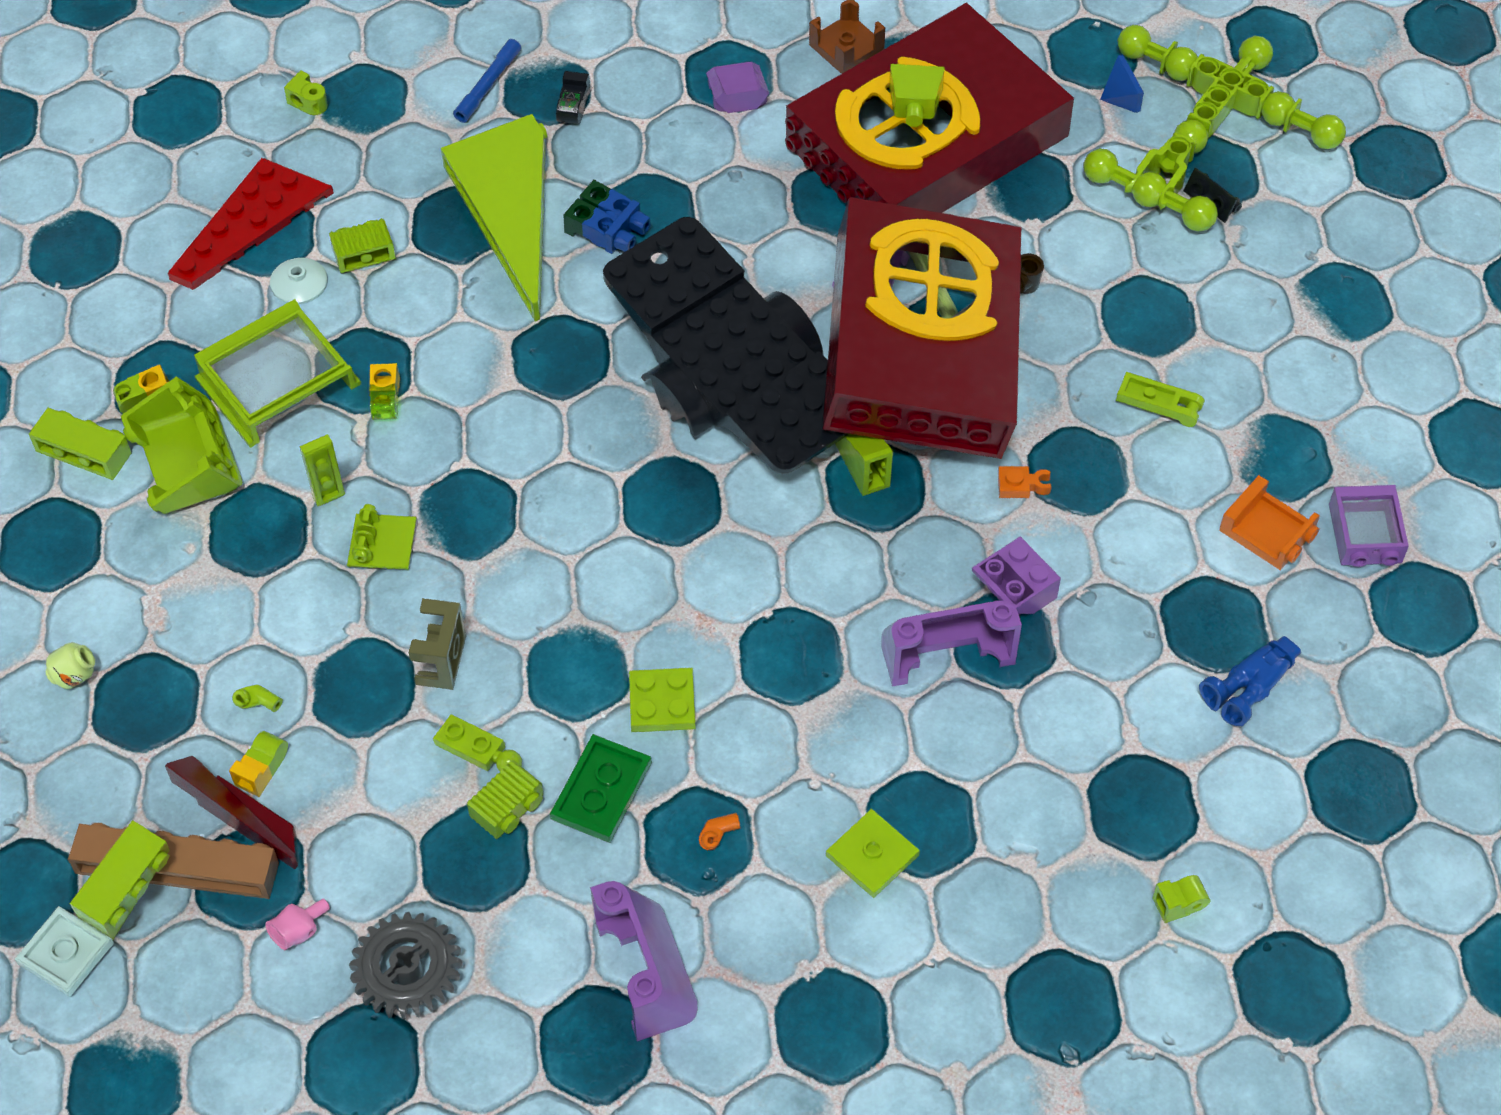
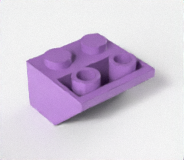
(1019, 577)

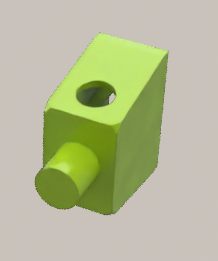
(915, 91)

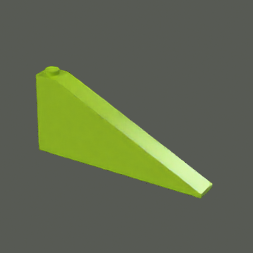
(503, 187)

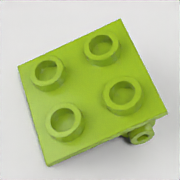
(381, 540)

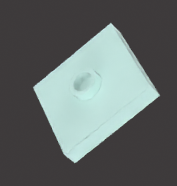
(64, 951)

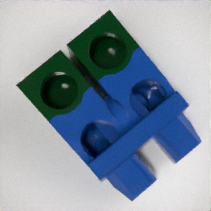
(605, 218)

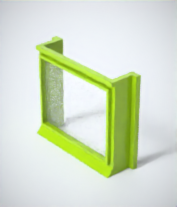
(269, 368)

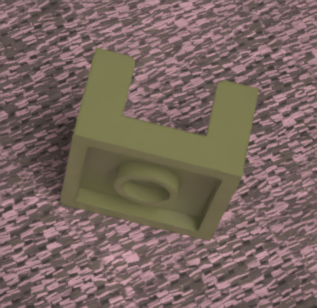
(442, 645)

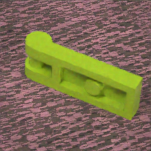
(1160, 398)

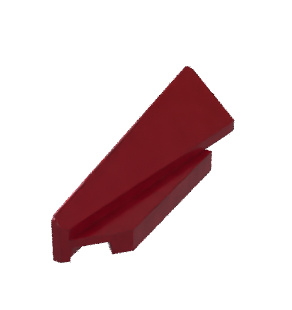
(235, 807)

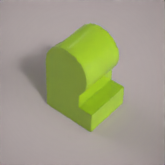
(306, 95)
(1180, 898)

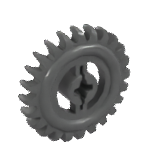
(413, 988)

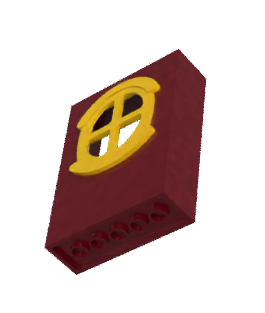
(998, 106)
(921, 373)

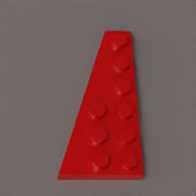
(248, 217)

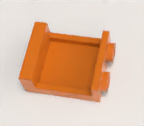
(1268, 525)

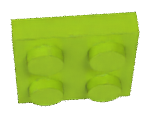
(662, 700)

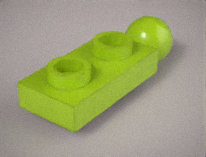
(474, 744)

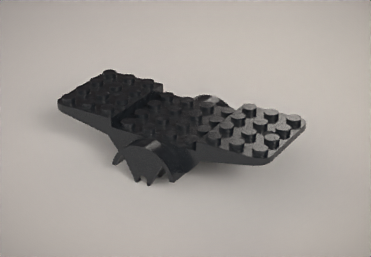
(724, 347)

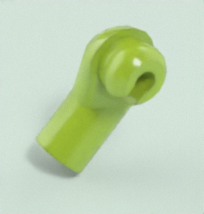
(255, 696)

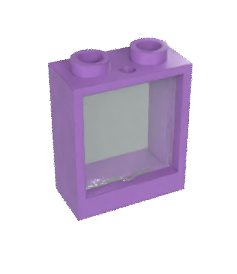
(1368, 525)

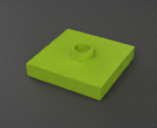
(872, 853)

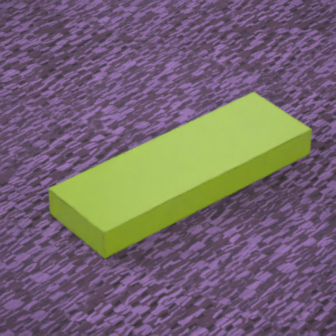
(322, 470)

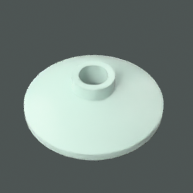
(298, 280)

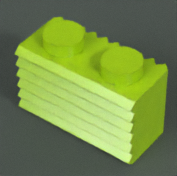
(362, 245)
(505, 800)

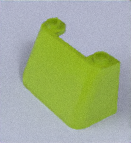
(182, 446)

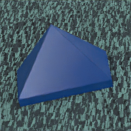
(1122, 87)

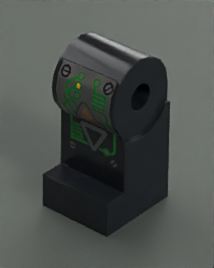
(573, 97)

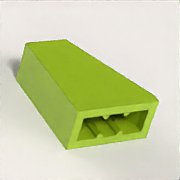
(867, 461)

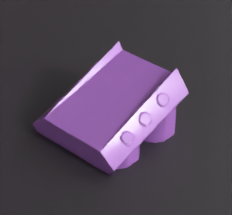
(737, 87)

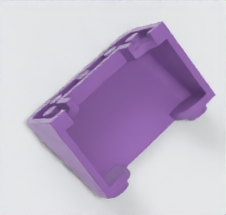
(991, 625)
(662, 993)

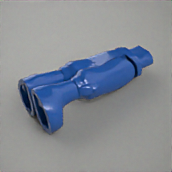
(1255, 673)

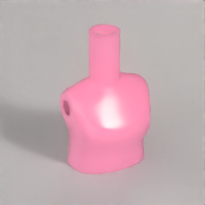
(295, 924)

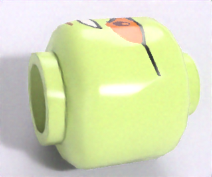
(70, 665)

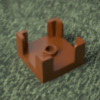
(847, 39)

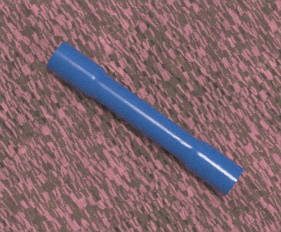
(472, 100)

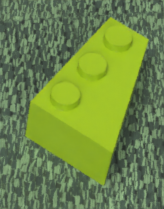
(120, 879)

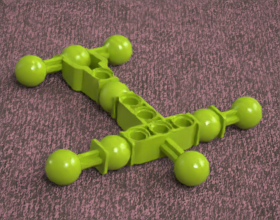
(1222, 91)

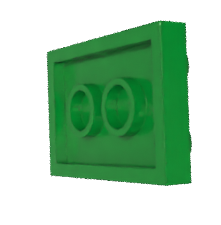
(601, 788)

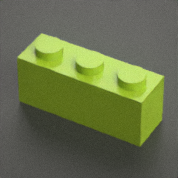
(80, 443)

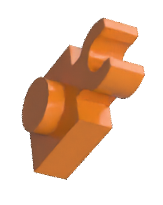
(1017, 482)

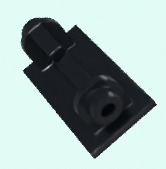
(1201, 185)

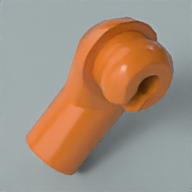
(715, 829)

